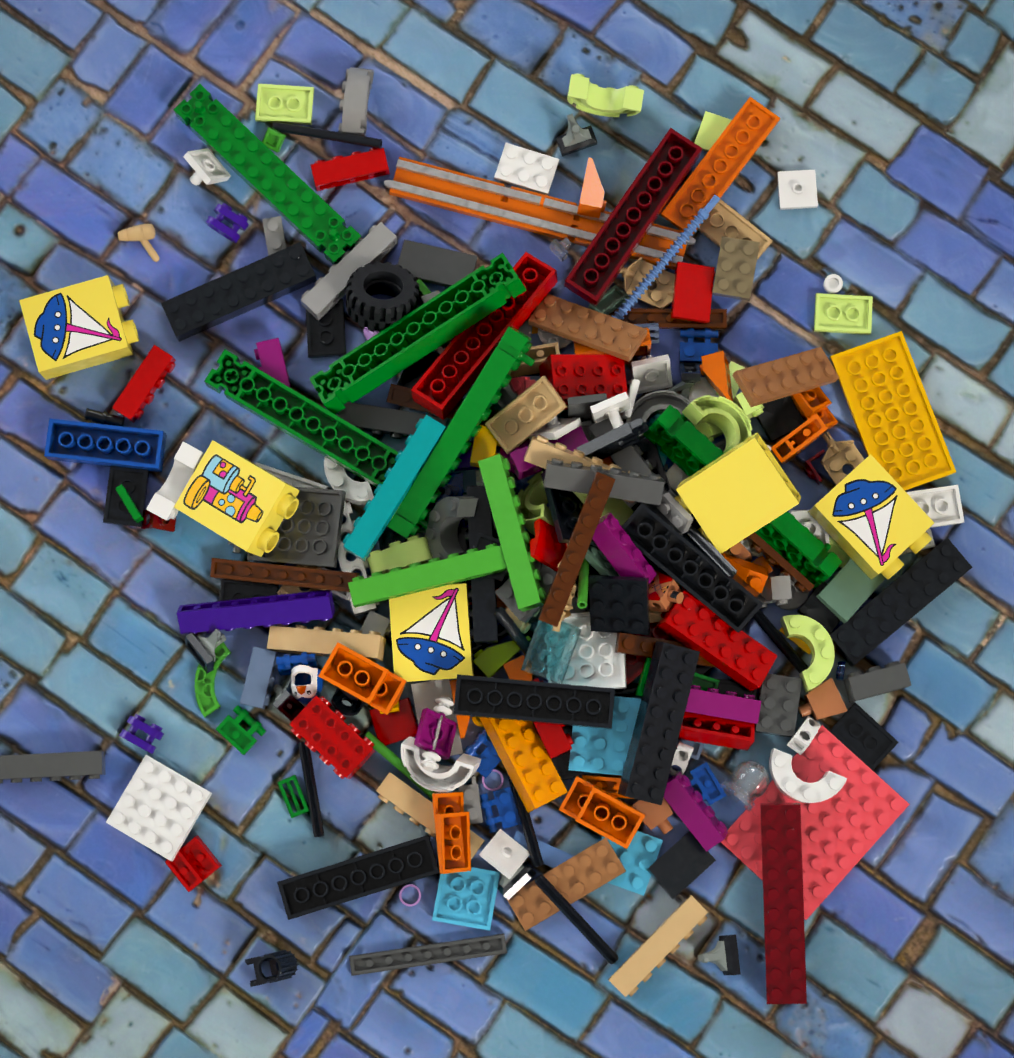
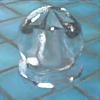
(747, 782)

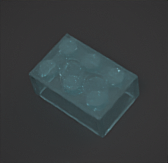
(551, 651)

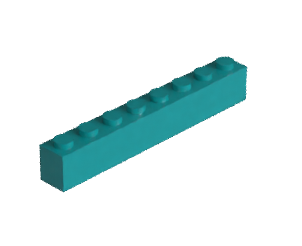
(394, 488)

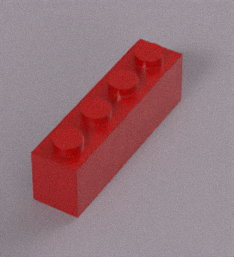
(350, 169)
(144, 383)
(717, 731)
(553, 737)

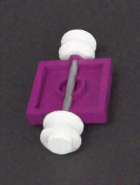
(436, 733)

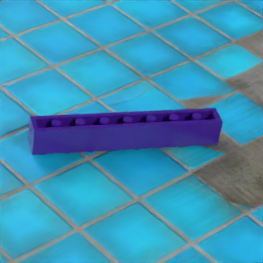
(256, 611)

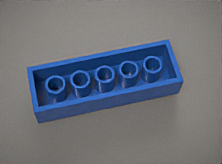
(105, 445)

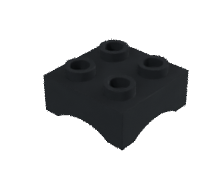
(779, 418)
(818, 611)

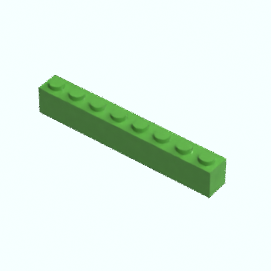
(511, 532)
(427, 576)

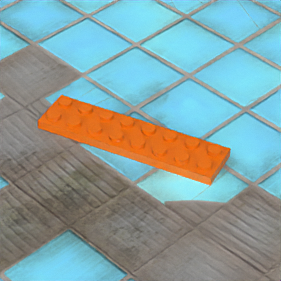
(722, 162)

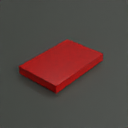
(692, 292)

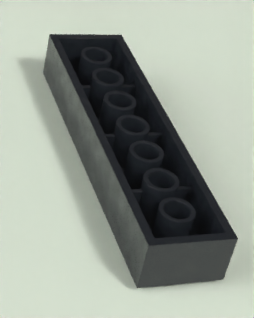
(239, 291)
(684, 562)
(482, 589)
(899, 602)
(534, 701)
(658, 722)
(358, 877)

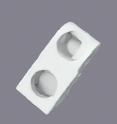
(804, 735)
(681, 757)

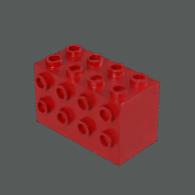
(584, 374)
(332, 737)

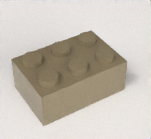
(735, 268)

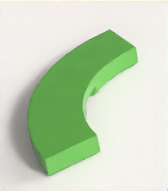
(205, 683)

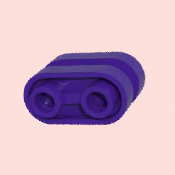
(225, 212)
(153, 732)

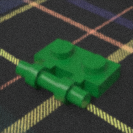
(236, 734)

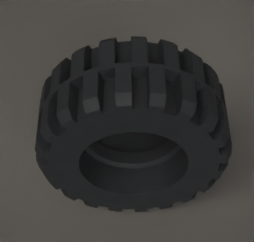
(386, 280)

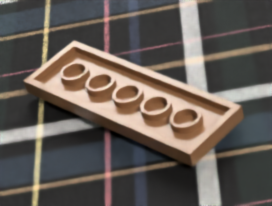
(588, 327)
(785, 376)
(571, 879)

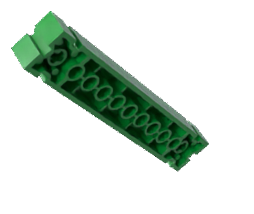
(267, 174)
(417, 334)
(301, 418)
(462, 428)
(786, 535)

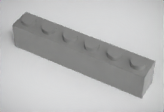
(333, 286)

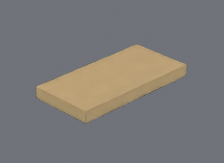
(728, 223)
(526, 414)

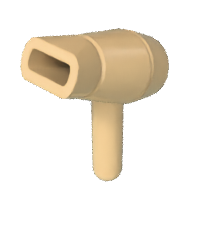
(141, 233)

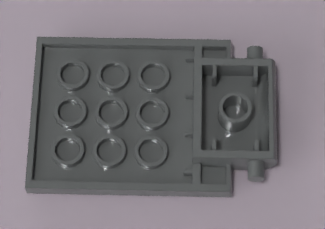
(311, 533)

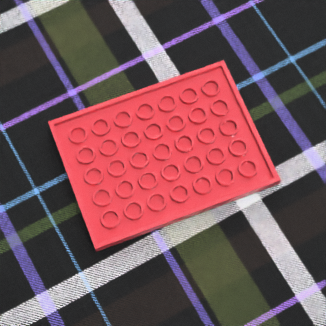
(832, 831)

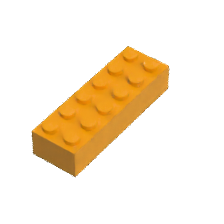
(525, 761)

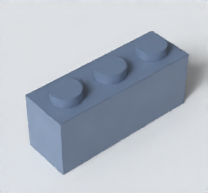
(259, 678)

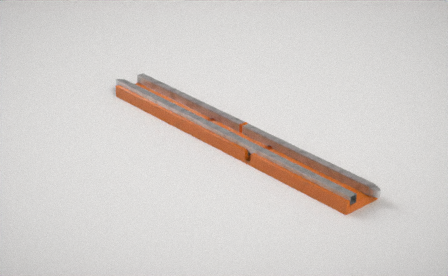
(517, 208)

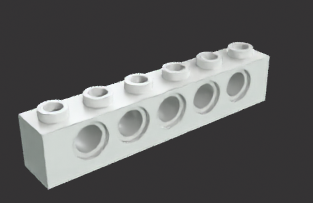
(357, 564)

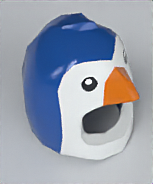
(305, 683)

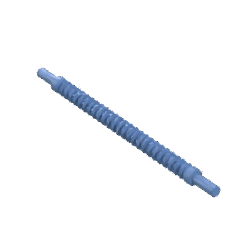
(702, 215)

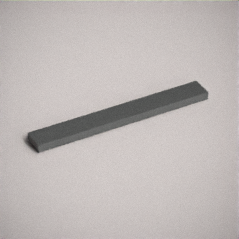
(427, 954)

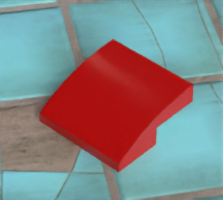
(546, 546)
(396, 725)
(193, 863)

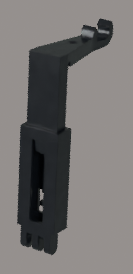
(614, 440)

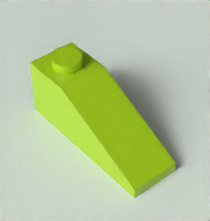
(494, 657)

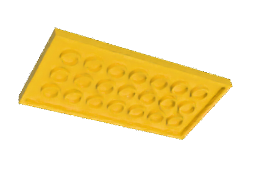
(893, 411)

